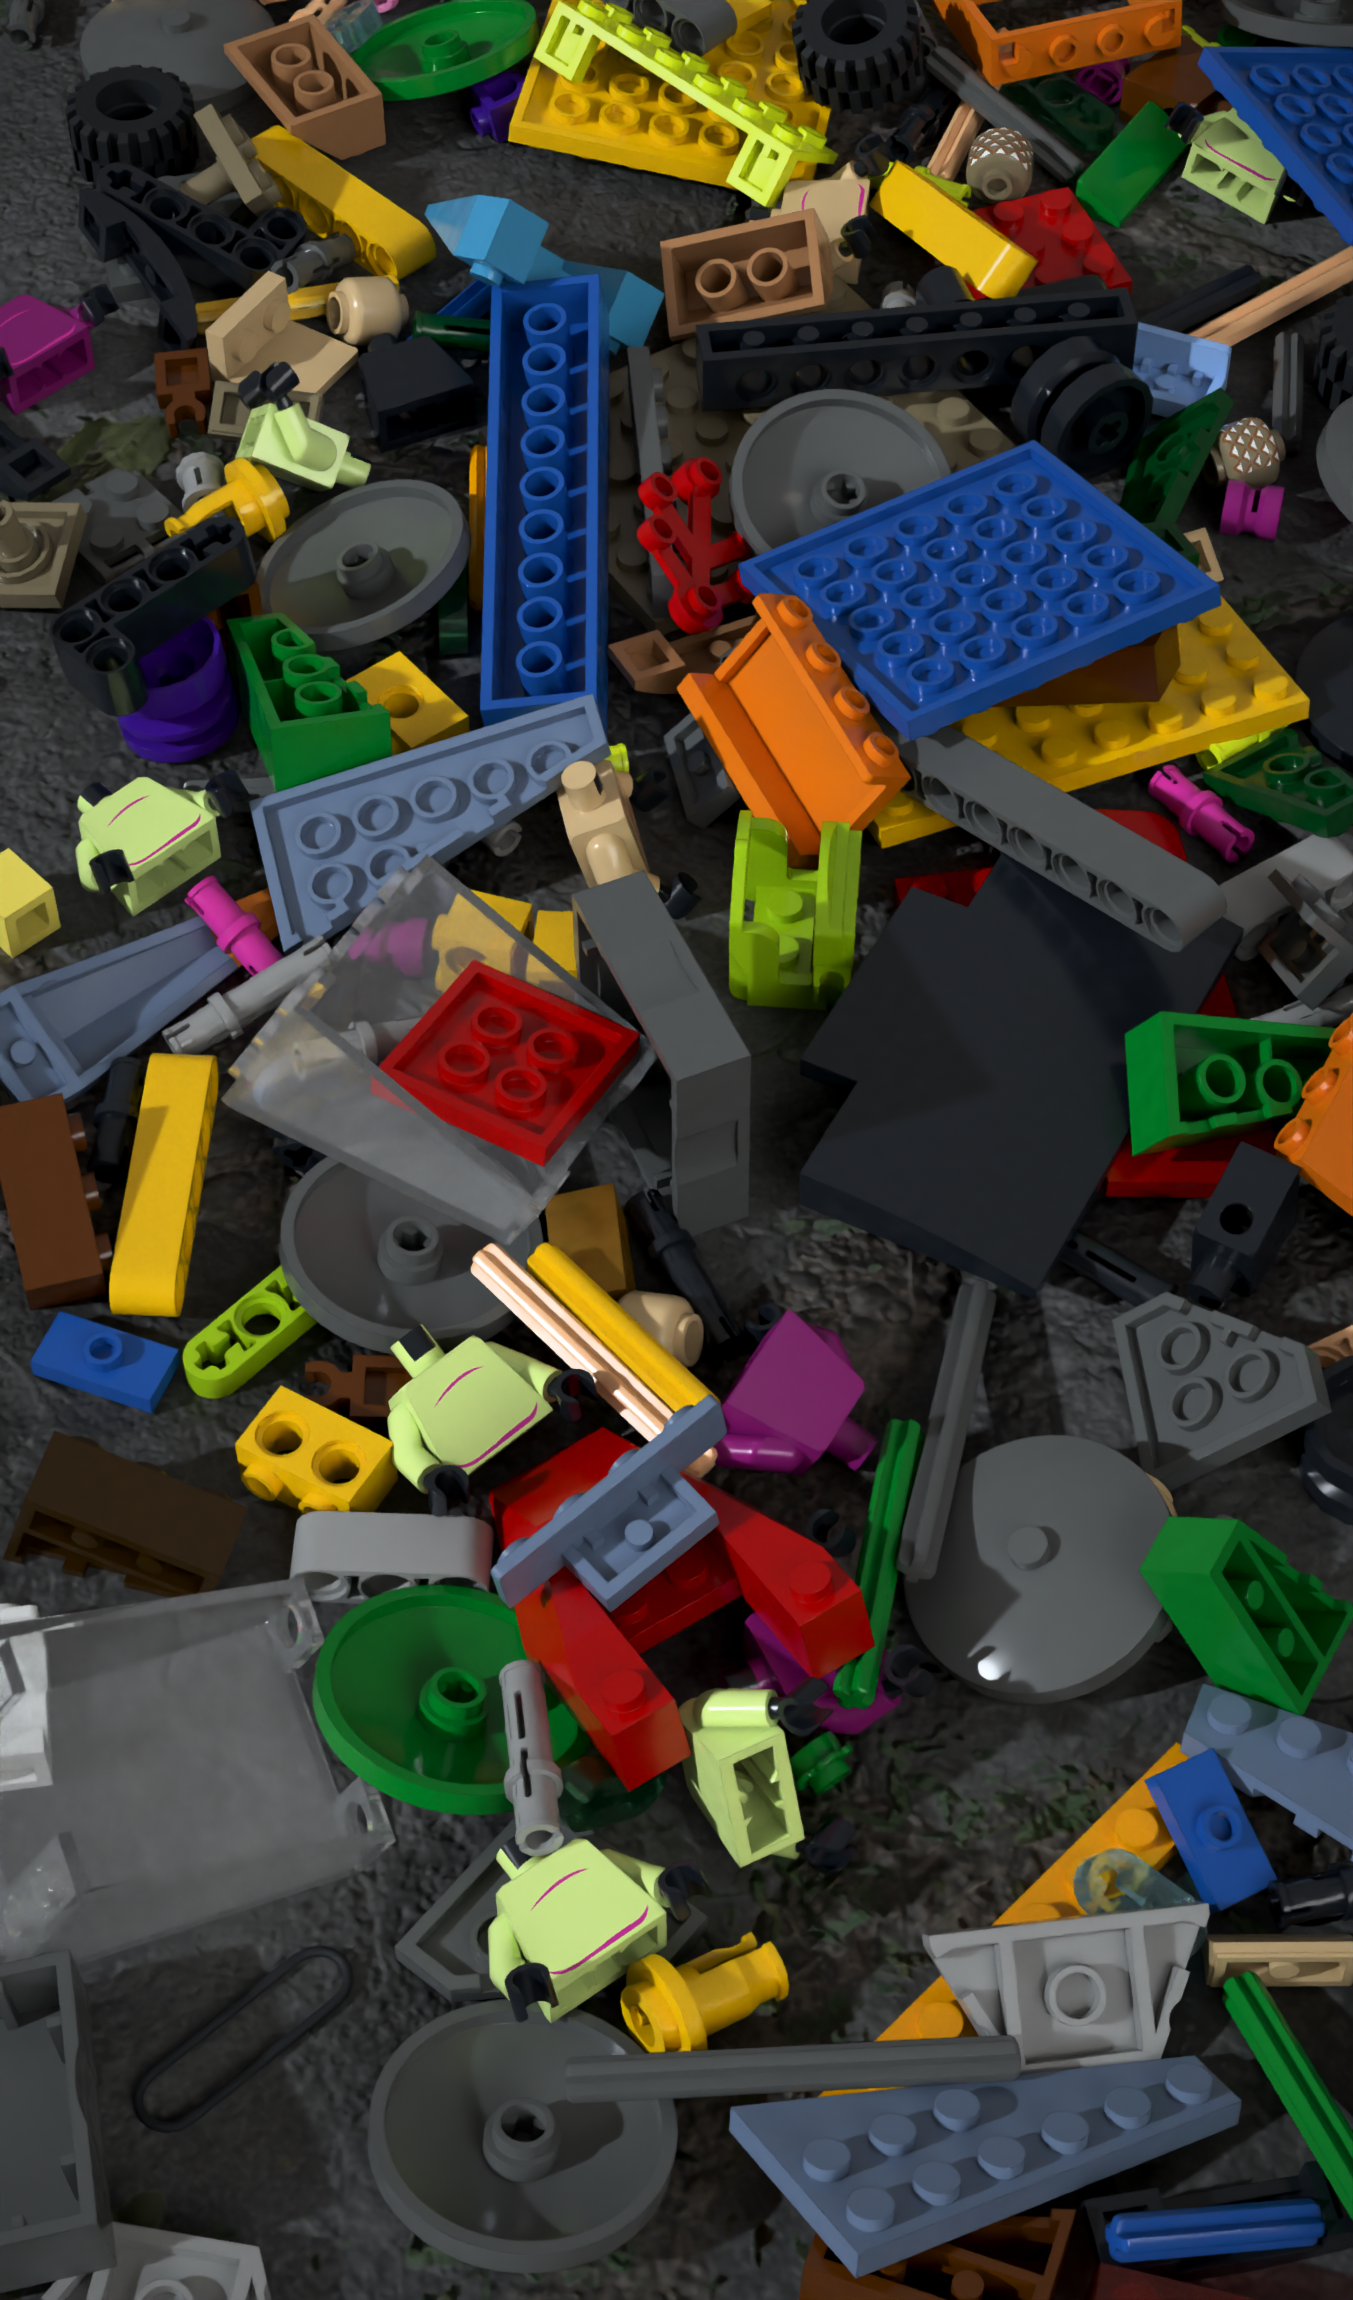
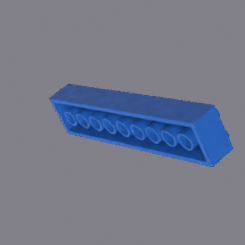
(546, 499)

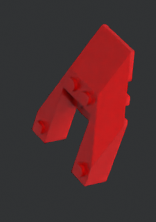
(595, 1654)

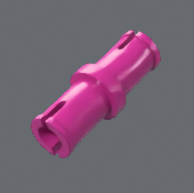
(1201, 813)
(235, 929)

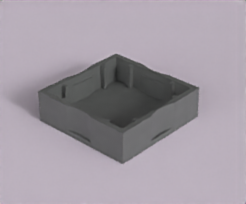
(693, 1104)
(50, 2128)

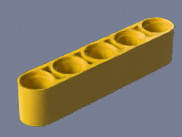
(336, 201)
(952, 232)
(164, 1186)

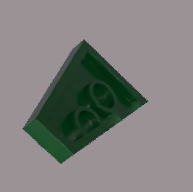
(1171, 458)
(1286, 784)

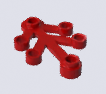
(694, 602)

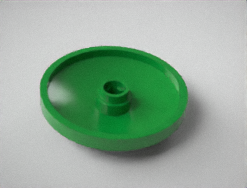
(447, 47)
(418, 1700)

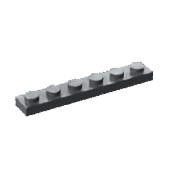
(648, 427)

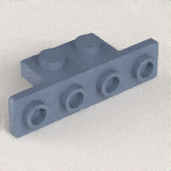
(627, 1522)

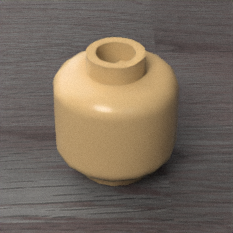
(365, 309)
(669, 1321)

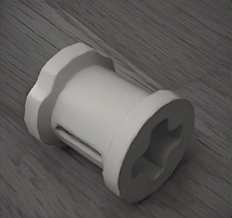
(212, 477)

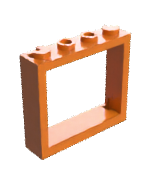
(1065, 43)

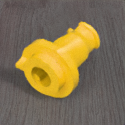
(248, 496)
(686, 2004)

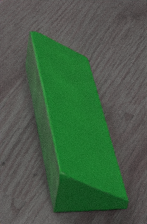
(1130, 167)

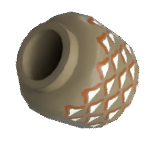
(1003, 162)
(1246, 453)

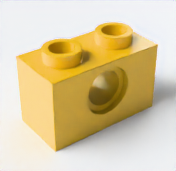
(416, 706)

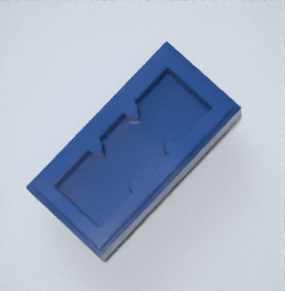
(105, 1362)
(1211, 1830)

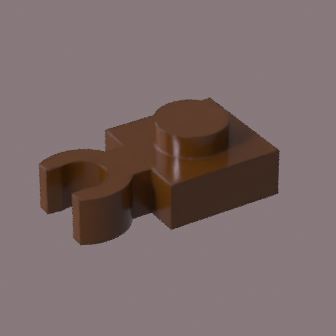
(183, 387)
(363, 1390)

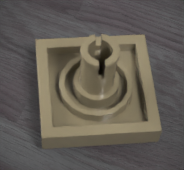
(233, 166)
(38, 552)

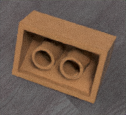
(312, 86)
(747, 272)

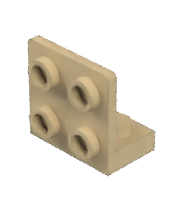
(260, 332)

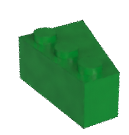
(1246, 1610)

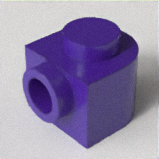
(495, 104)

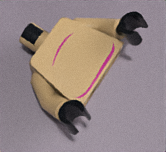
(840, 205)
(606, 832)

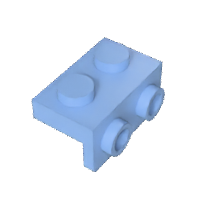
(1179, 367)

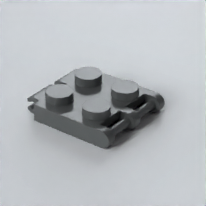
(121, 521)

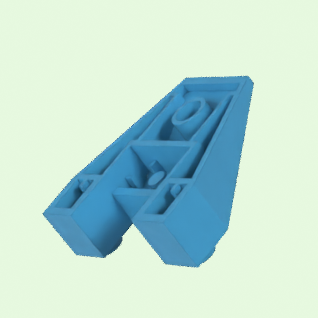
(504, 248)

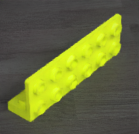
(771, 142)

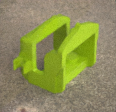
(792, 906)

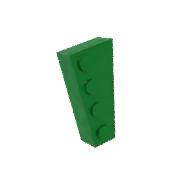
(299, 705)
(1216, 1077)

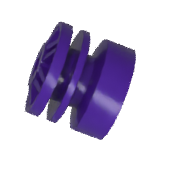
(189, 699)

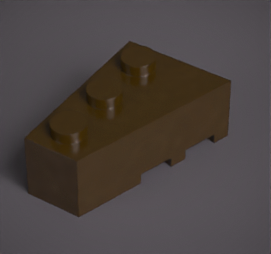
(125, 1520)

